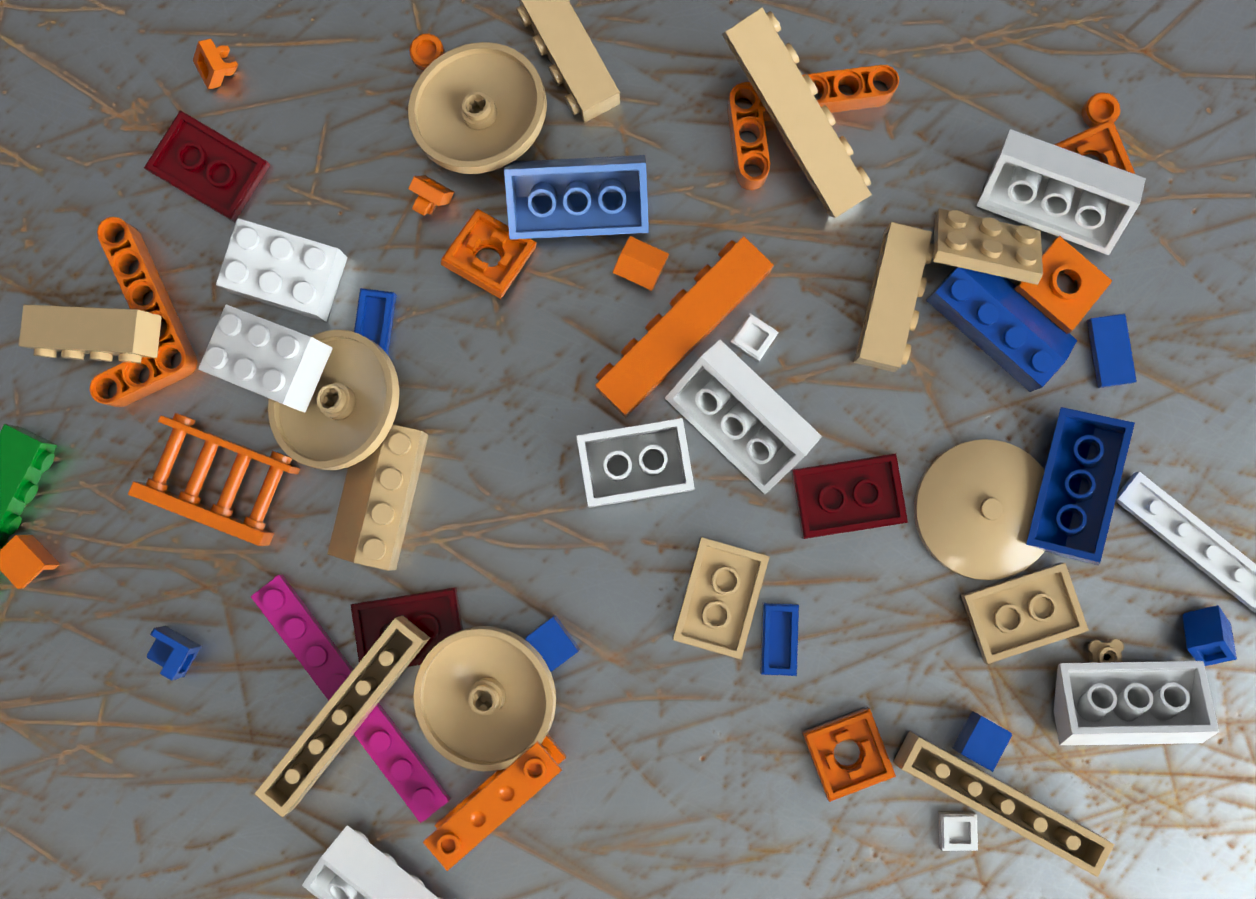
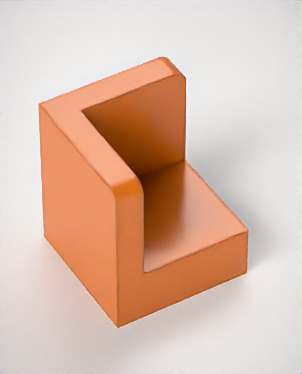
(24, 560)

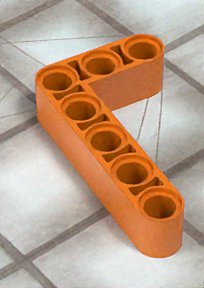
(827, 85)
(134, 288)

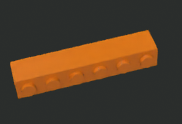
(684, 326)

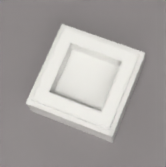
(754, 337)
(958, 831)

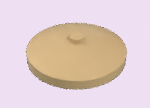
(477, 108)
(348, 409)
(979, 509)
(484, 698)

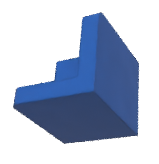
(1209, 635)
(553, 643)
(172, 652)
(982, 741)

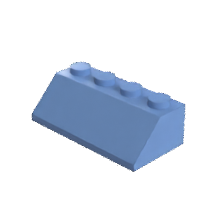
(577, 197)

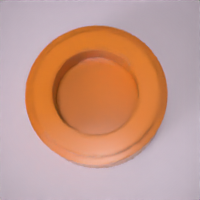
(425, 50)
(1100, 109)

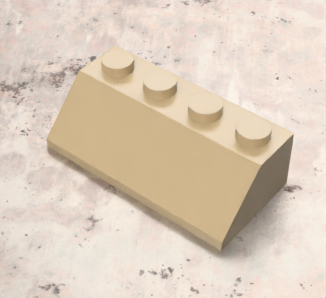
(379, 501)

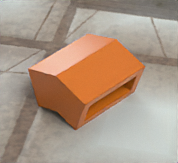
(641, 263)

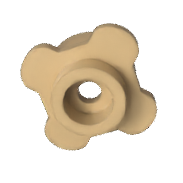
(1099, 649)

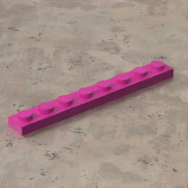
(329, 671)

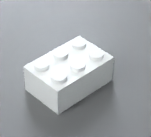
(282, 270)
(265, 358)
(635, 462)

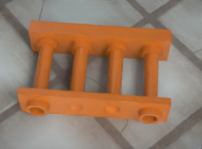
(220, 514)
(494, 802)

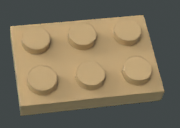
(988, 246)
(721, 598)
(1024, 613)

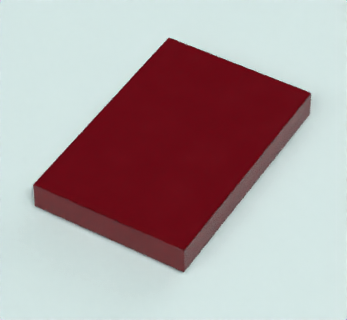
(207, 166)
(849, 496)
(432, 612)

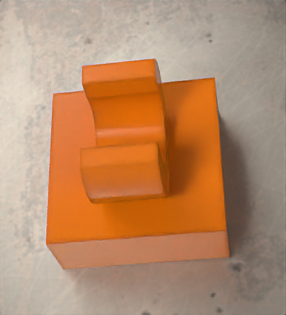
(210, 63)
(430, 194)

